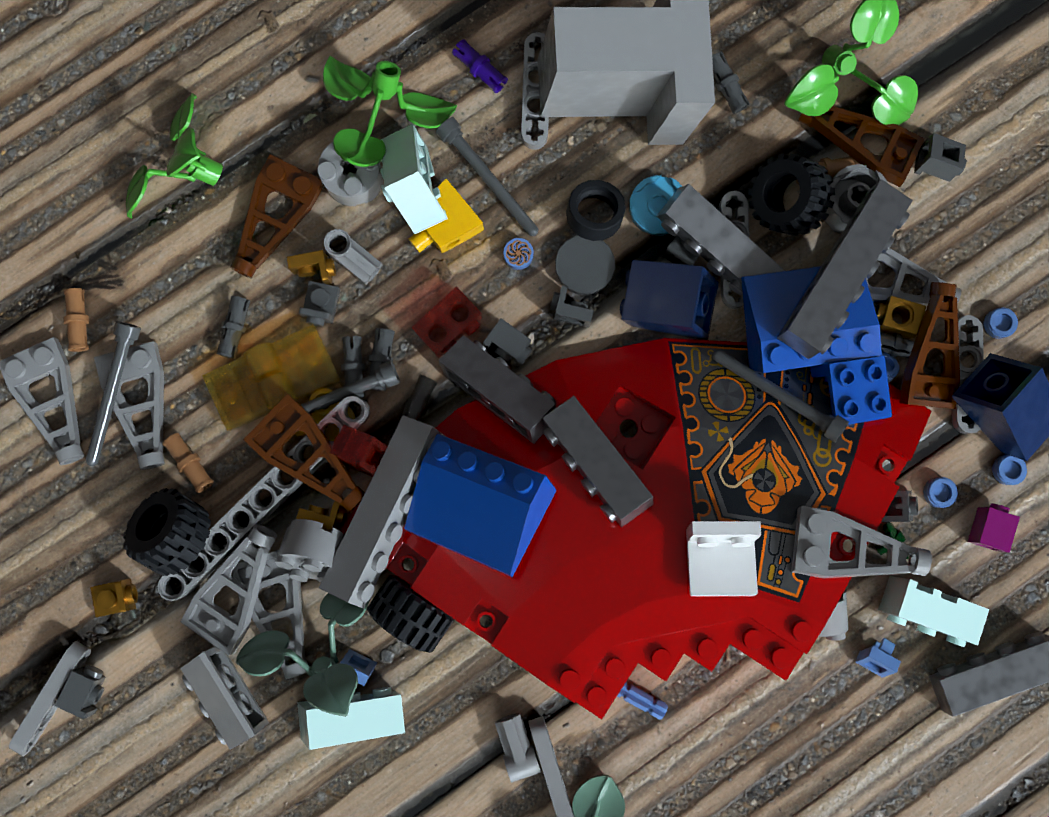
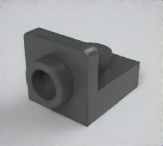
(320, 303)
(575, 313)
(902, 507)

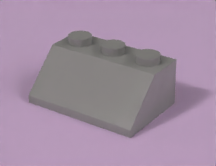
(224, 697)

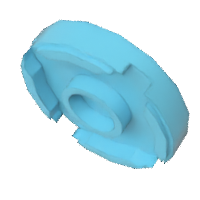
(648, 200)

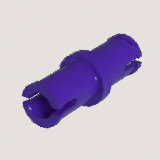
(479, 66)

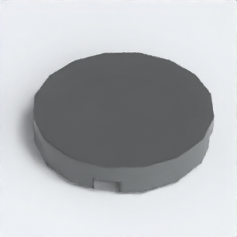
(584, 265)

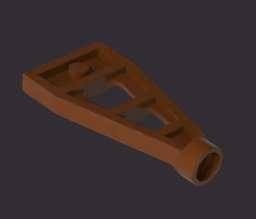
(897, 156)
(288, 181)
(928, 389)
(278, 429)

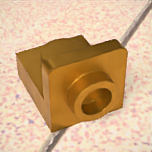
(307, 264)
(318, 514)
(114, 597)

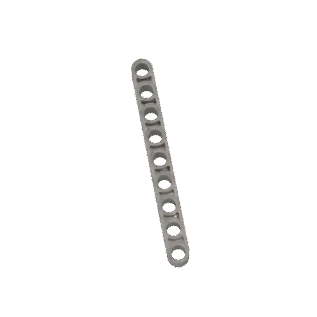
(251, 504)

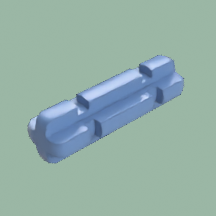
(643, 701)

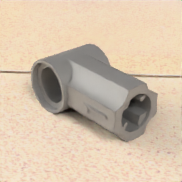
(353, 257)
(519, 755)

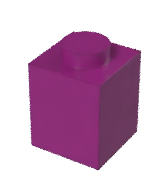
(994, 528)

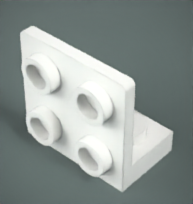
(722, 558)

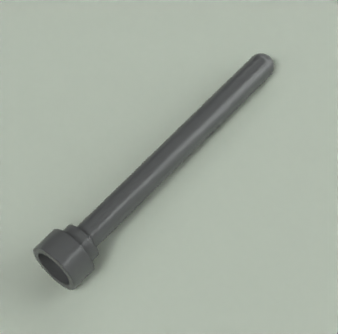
(451, 132)
(125, 336)
(383, 376)
(830, 425)

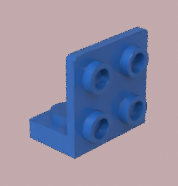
(857, 388)

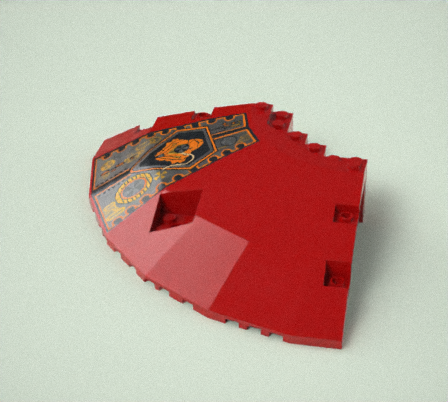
(707, 449)

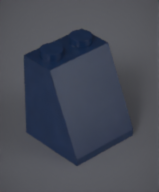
(669, 298)
(1008, 404)

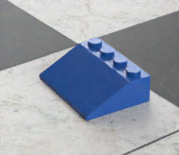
(771, 301)
(478, 504)

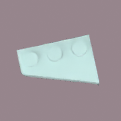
(408, 179)
(933, 611)
(367, 718)

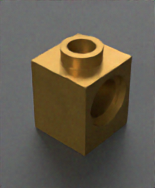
(911, 313)

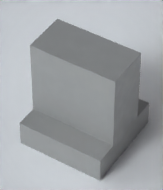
(630, 65)

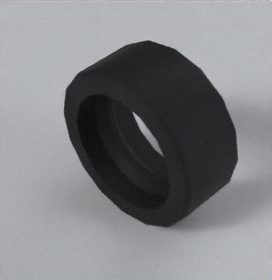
(600, 190)

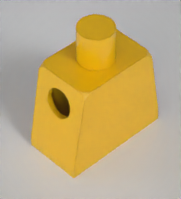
(458, 228)

